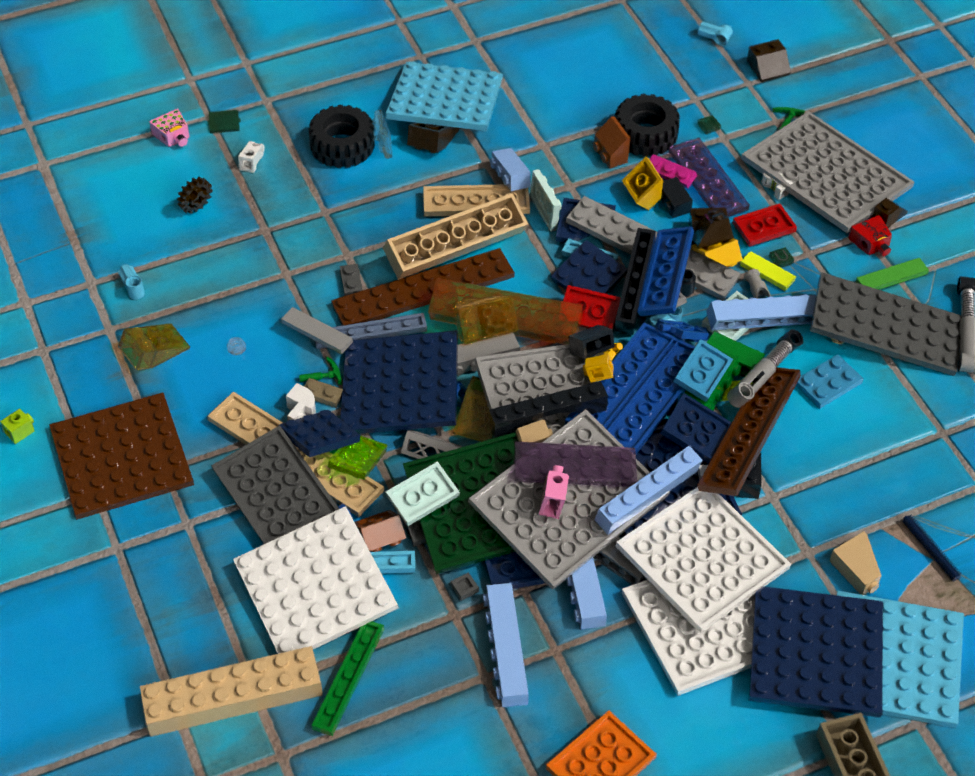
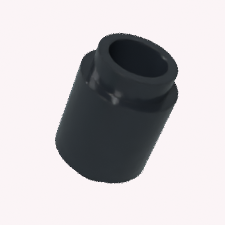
(688, 283)

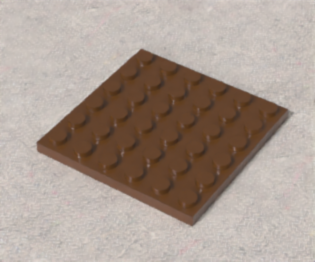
(120, 455)

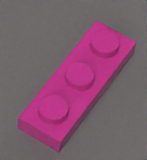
(670, 170)

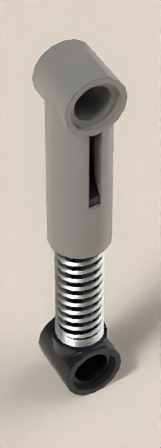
(966, 289)
(764, 369)

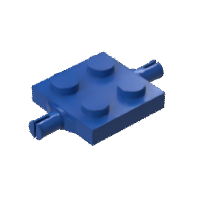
(683, 330)

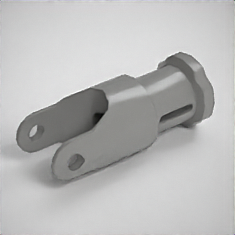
(757, 286)

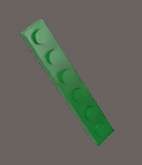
(347, 678)

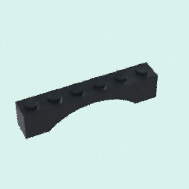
(510, 417)

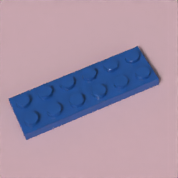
(666, 271)

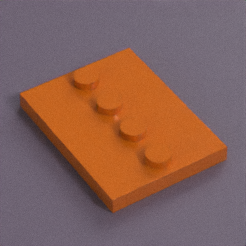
(603, 750)

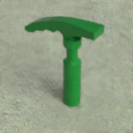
(791, 114)
(318, 375)

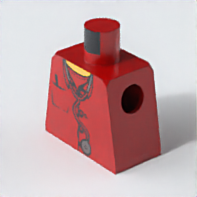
(871, 236)

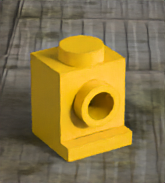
(598, 367)

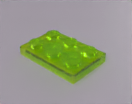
(358, 458)

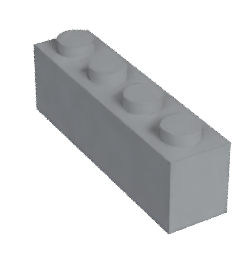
(491, 346)

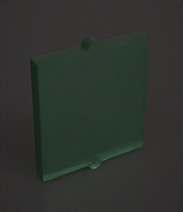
(224, 121)

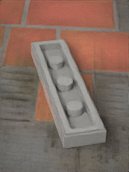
(317, 330)

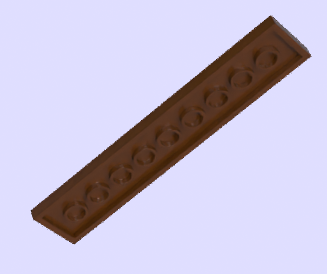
(417, 289)
(748, 435)

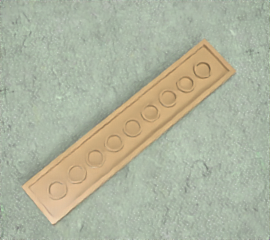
(250, 422)

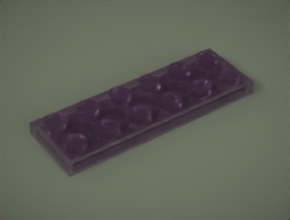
(711, 179)
(581, 462)

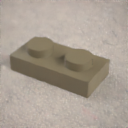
(324, 392)

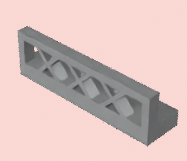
(428, 440)

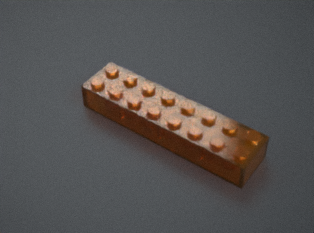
(536, 316)

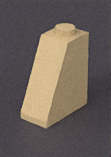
(857, 564)

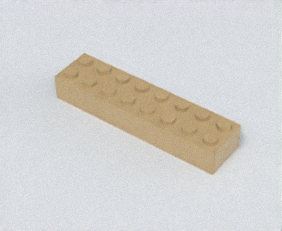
(455, 236)
(230, 691)

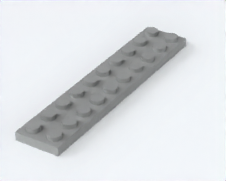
(621, 233)

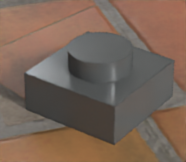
(464, 586)

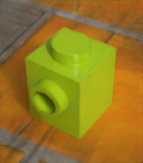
(18, 425)

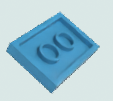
(703, 370)
(829, 381)

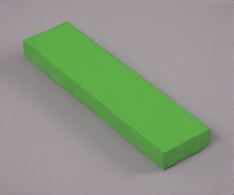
(894, 274)

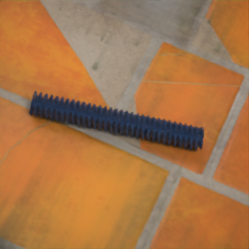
(931, 547)

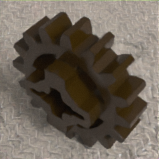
(194, 195)

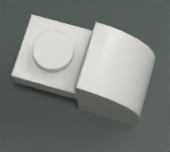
(301, 402)

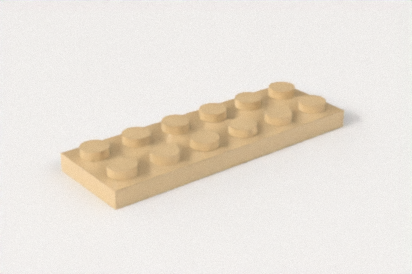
(459, 198)

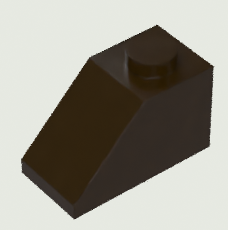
(889, 211)

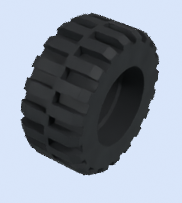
(652, 111)
(341, 151)

